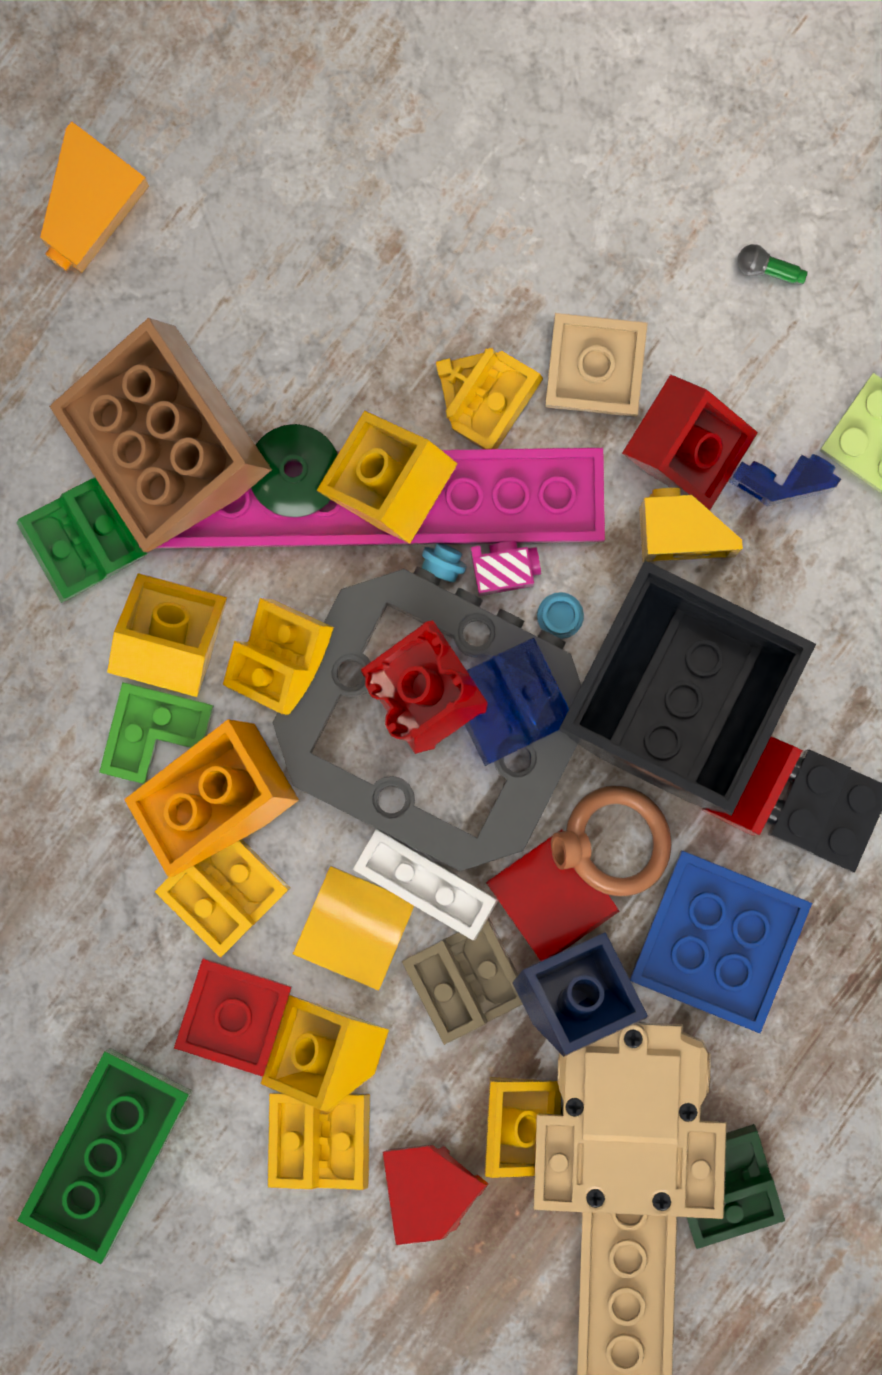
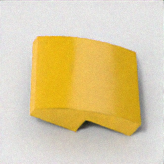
(278, 657)
(224, 895)
(354, 928)
(318, 1146)

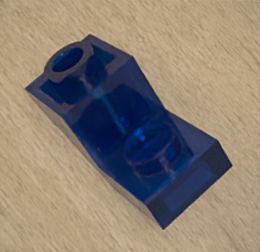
(805, 479)

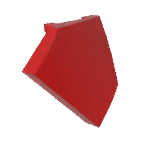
(428, 1192)

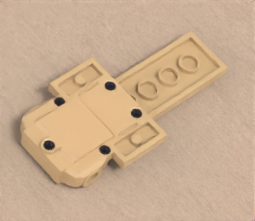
(632, 1164)

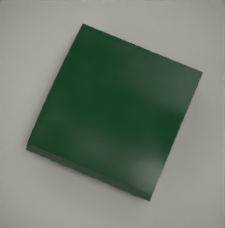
(749, 1193)

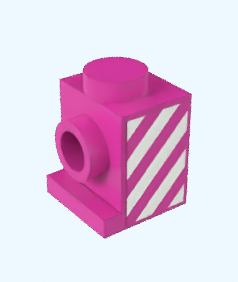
(504, 568)

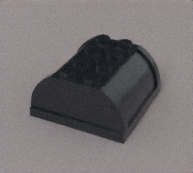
(686, 690)

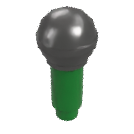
(755, 261)

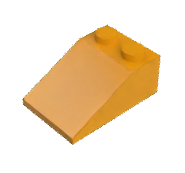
(211, 797)

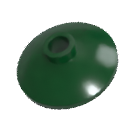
(298, 494)

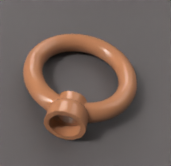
(573, 846)

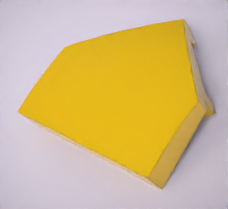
(486, 394)

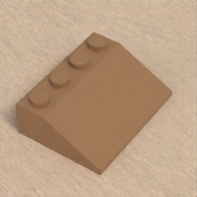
(159, 435)

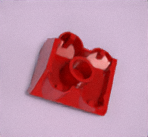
(423, 689)

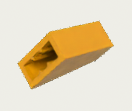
(87, 199)

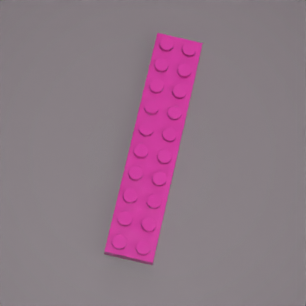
(487, 500)

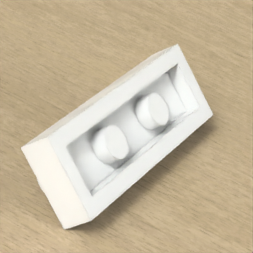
(425, 884)

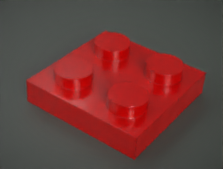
(232, 1017)

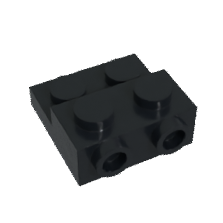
(827, 810)

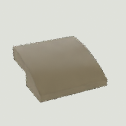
(464, 981)

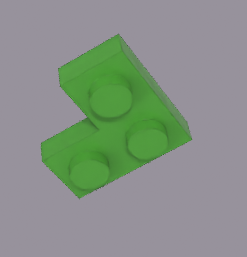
(143, 718)

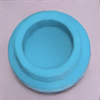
(443, 562)
(560, 615)

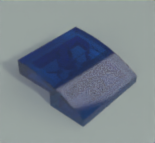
(520, 699)

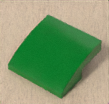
(79, 539)

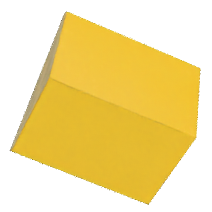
(513, 1123)

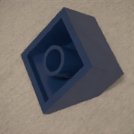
(579, 995)

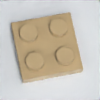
(596, 364)

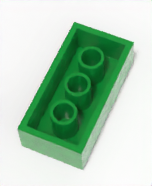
(104, 1155)

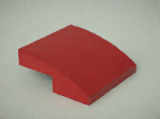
(548, 903)

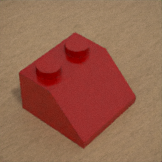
(690, 441)
(762, 788)

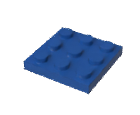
(720, 941)

